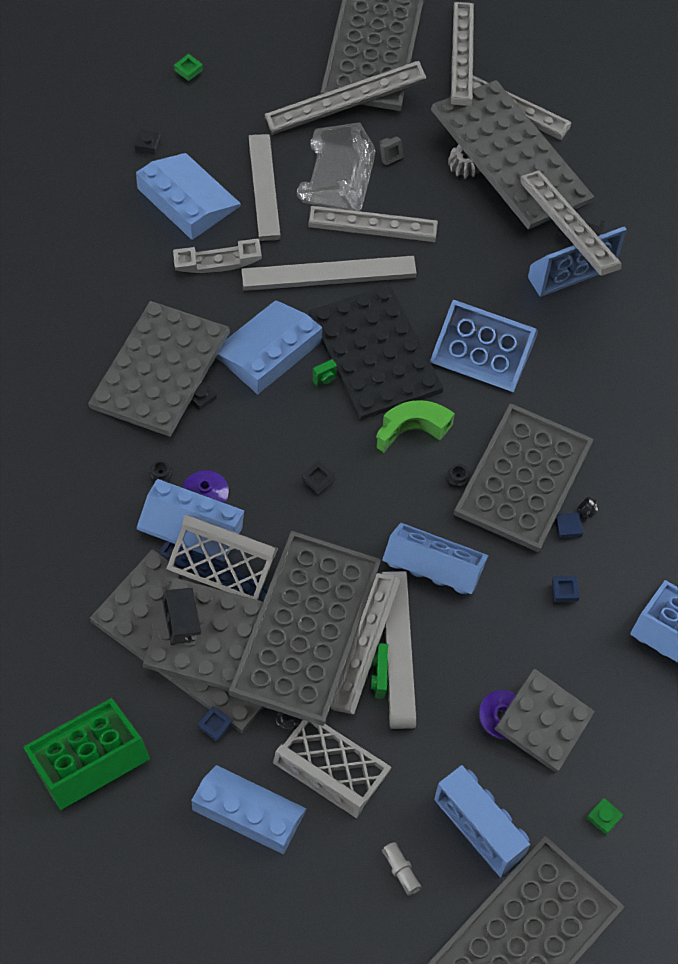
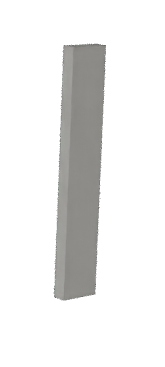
(541, 118)
(264, 187)
(373, 223)
(365, 643)

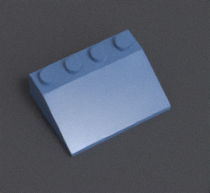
(185, 193)
(569, 265)
(269, 345)
(483, 345)
(659, 622)

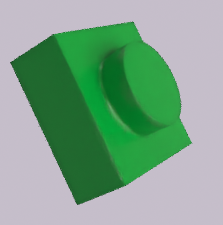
(188, 67)
(325, 372)
(605, 816)

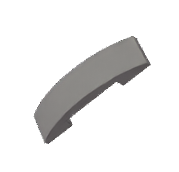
(219, 259)

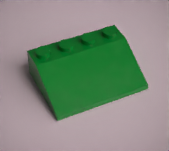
(86, 753)

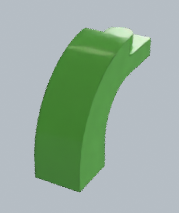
(414, 415)

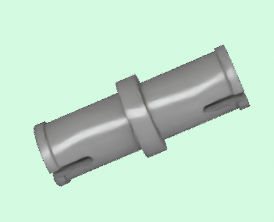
(401, 868)

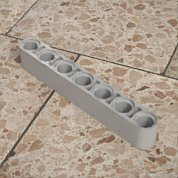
(400, 666)

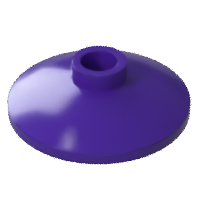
(217, 485)
(492, 704)

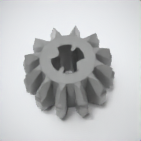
(462, 163)

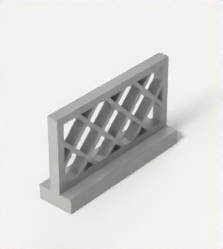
(228, 538)
(324, 783)

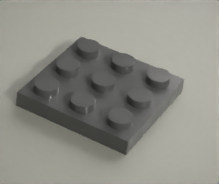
(544, 720)

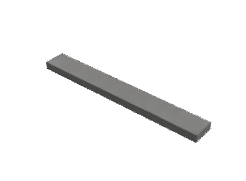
(462, 54)
(345, 97)
(570, 223)
(328, 273)

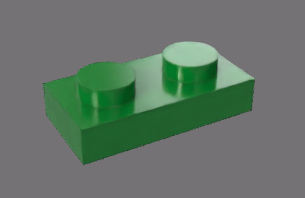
(379, 680)

